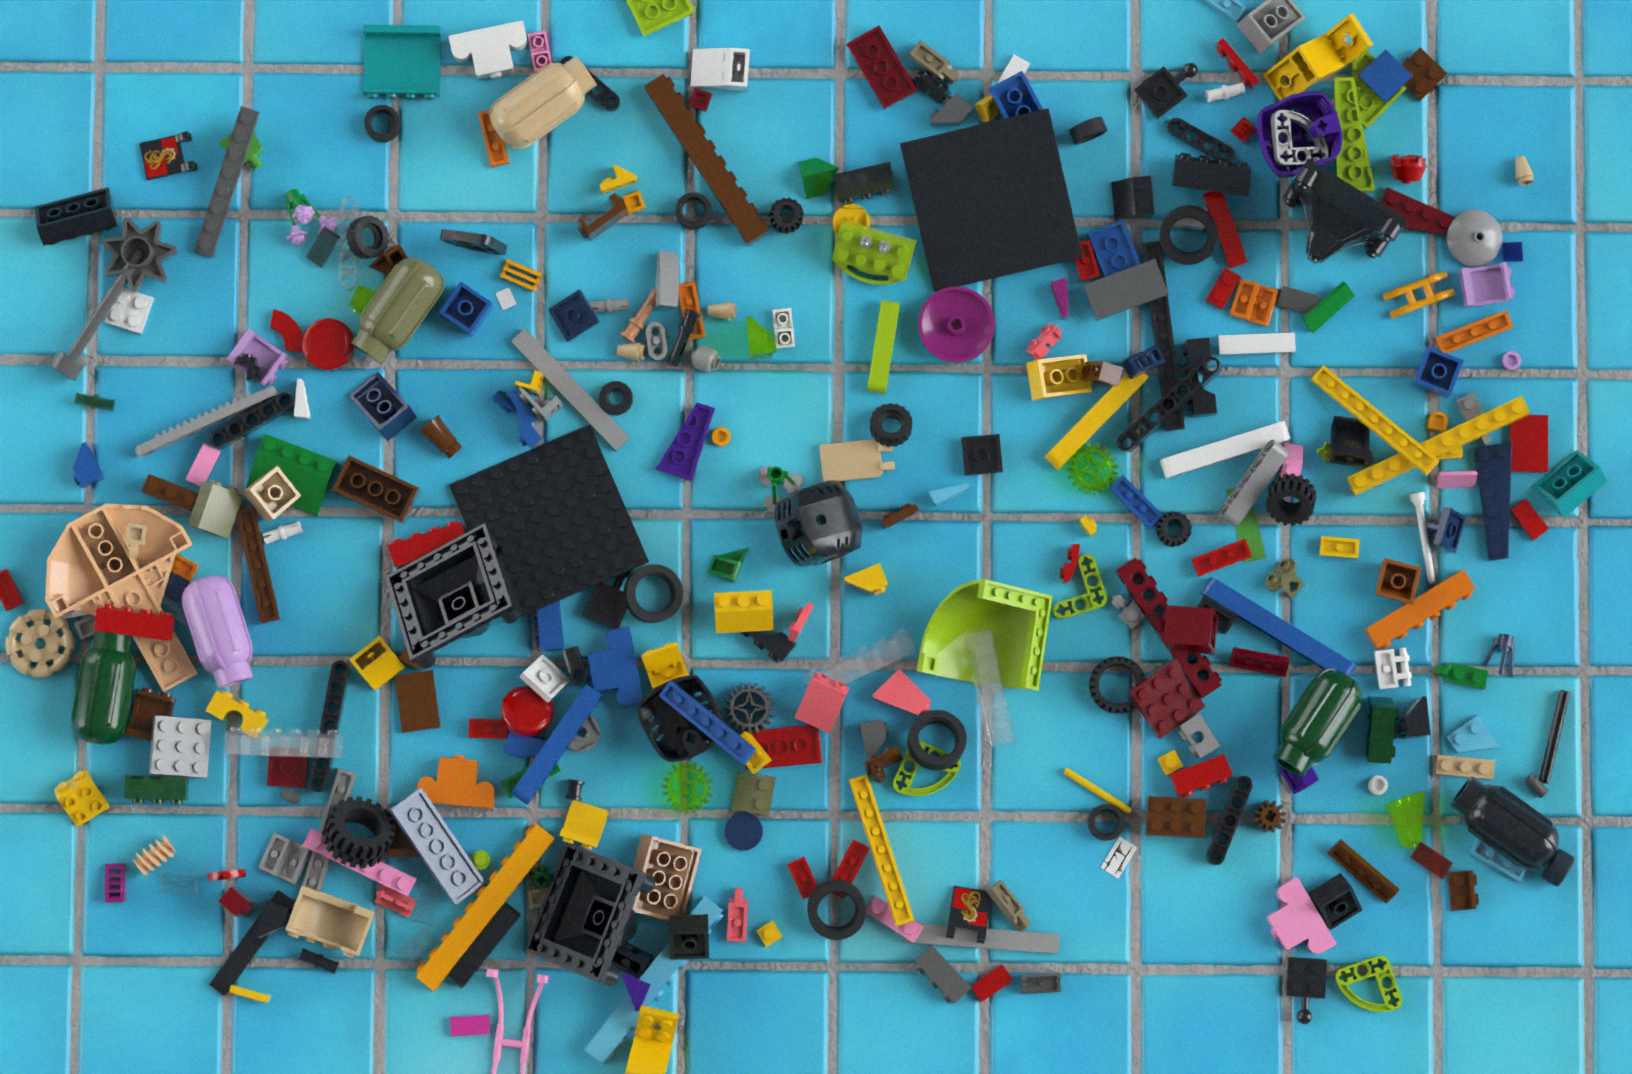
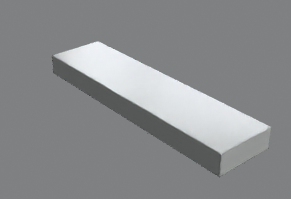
(1256, 343)

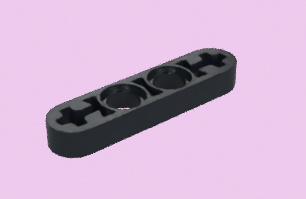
(611, 95)
(1202, 138)

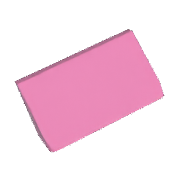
(1456, 479)

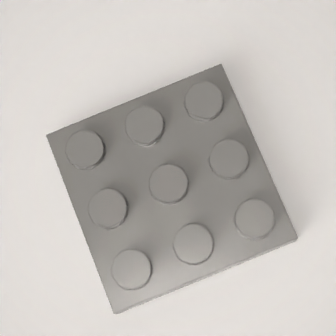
(180, 746)

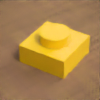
(1088, 525)
(1170, 762)
(769, 933)

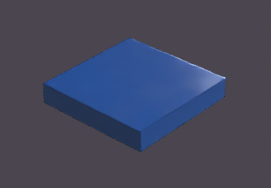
(1385, 76)

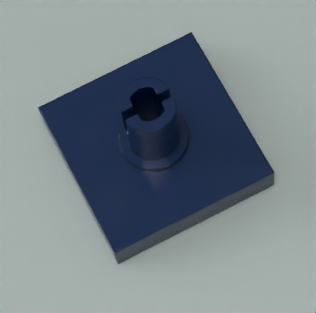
(1448, 529)

